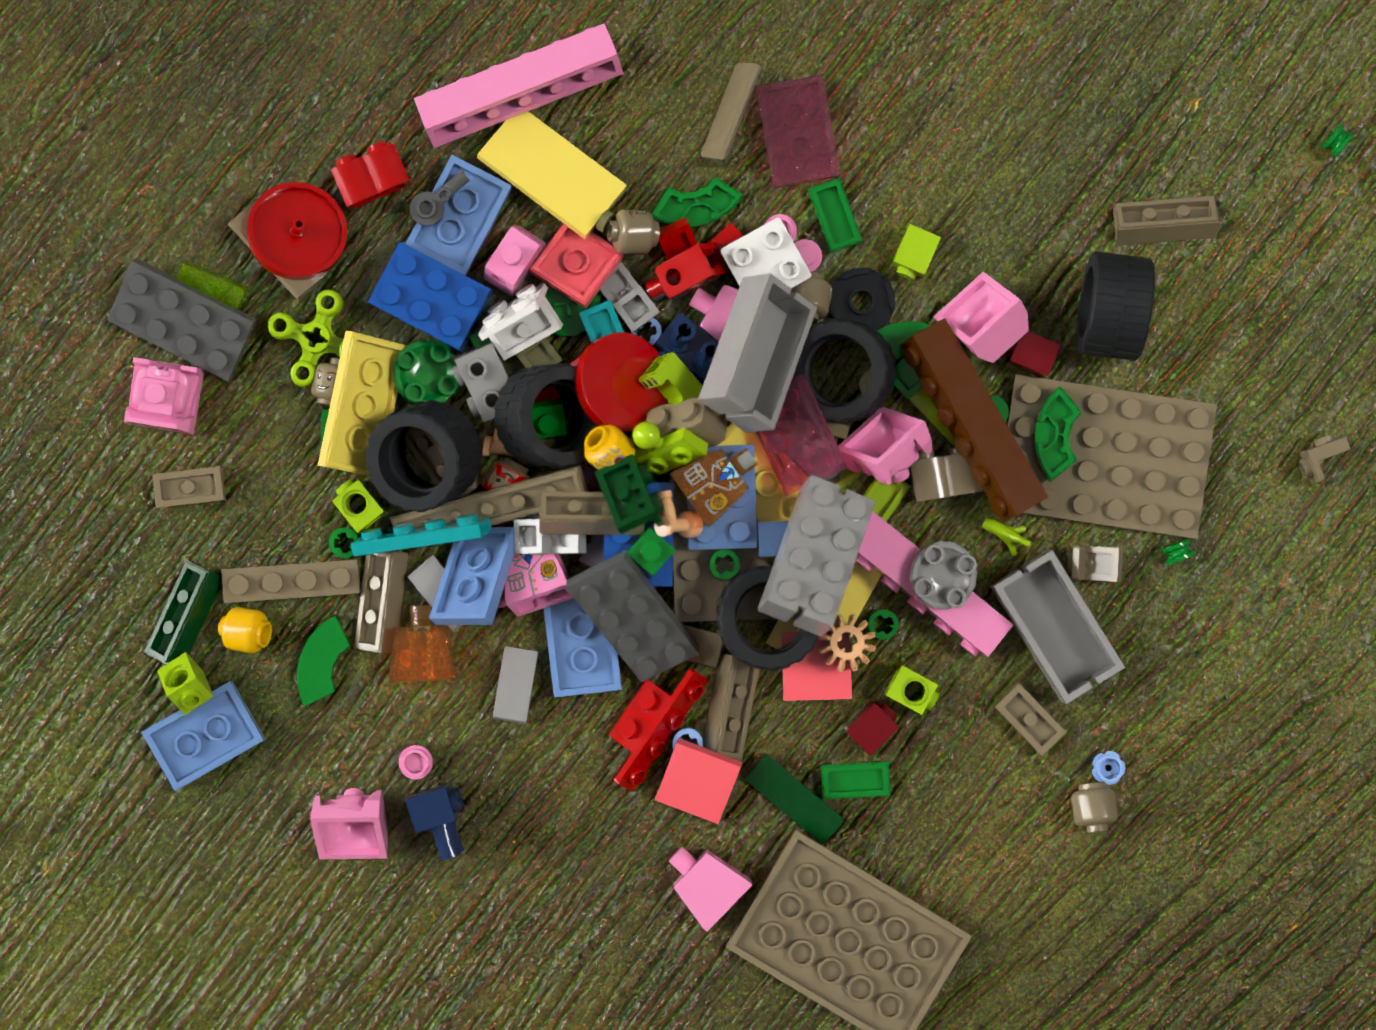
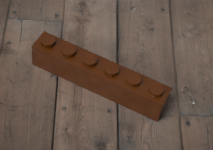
(973, 420)

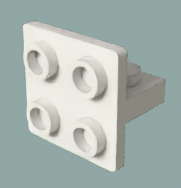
(764, 252)
(521, 321)

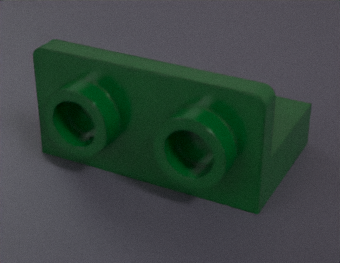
(629, 494)

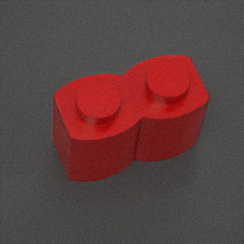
(371, 175)

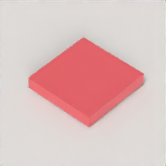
(576, 264)
(813, 677)
(698, 781)

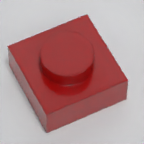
(676, 238)

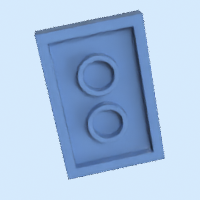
(465, 219)
(739, 523)
(474, 579)
(579, 653)
(203, 738)

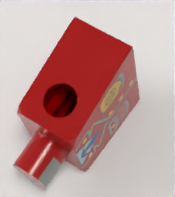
(697, 267)

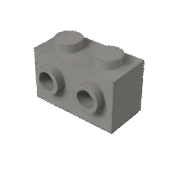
(484, 377)

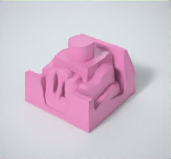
(986, 318)
(164, 396)
(886, 445)
(350, 826)

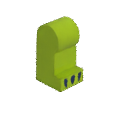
(671, 379)

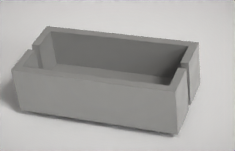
(758, 353)
(816, 555)
(1057, 626)

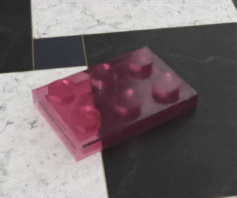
(798, 131)
(801, 440)

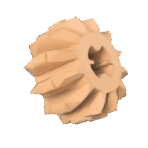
(856, 648)

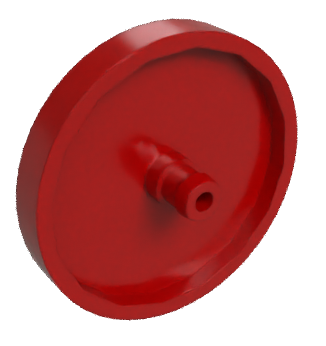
(297, 231)
(610, 384)

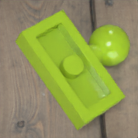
(669, 451)

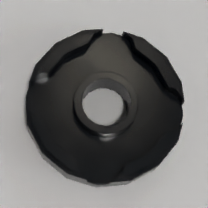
(868, 282)

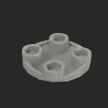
(943, 575)

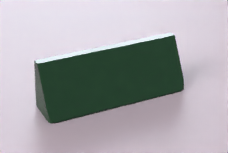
(184, 612)
(794, 798)

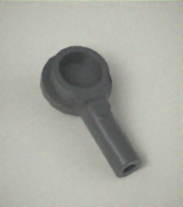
(429, 207)

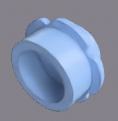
(1117, 767)

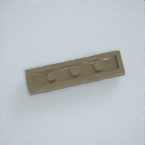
(291, 581)

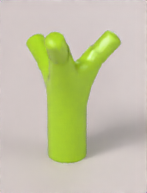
(1006, 533)

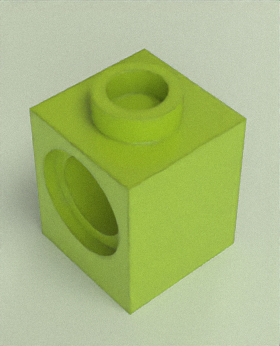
(915, 252)
(373, 511)
(185, 683)
(897, 686)

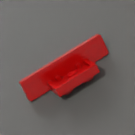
(651, 722)

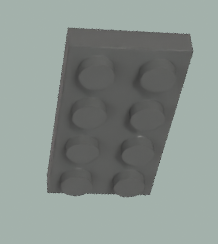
(182, 319)
(632, 616)

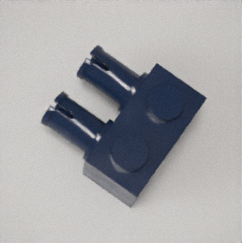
(690, 344)
(437, 811)

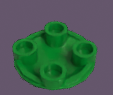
(425, 372)

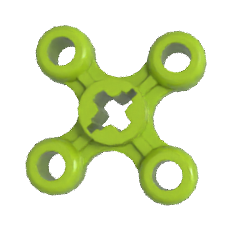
(297, 331)

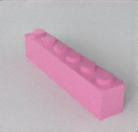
(519, 85)
(893, 555)

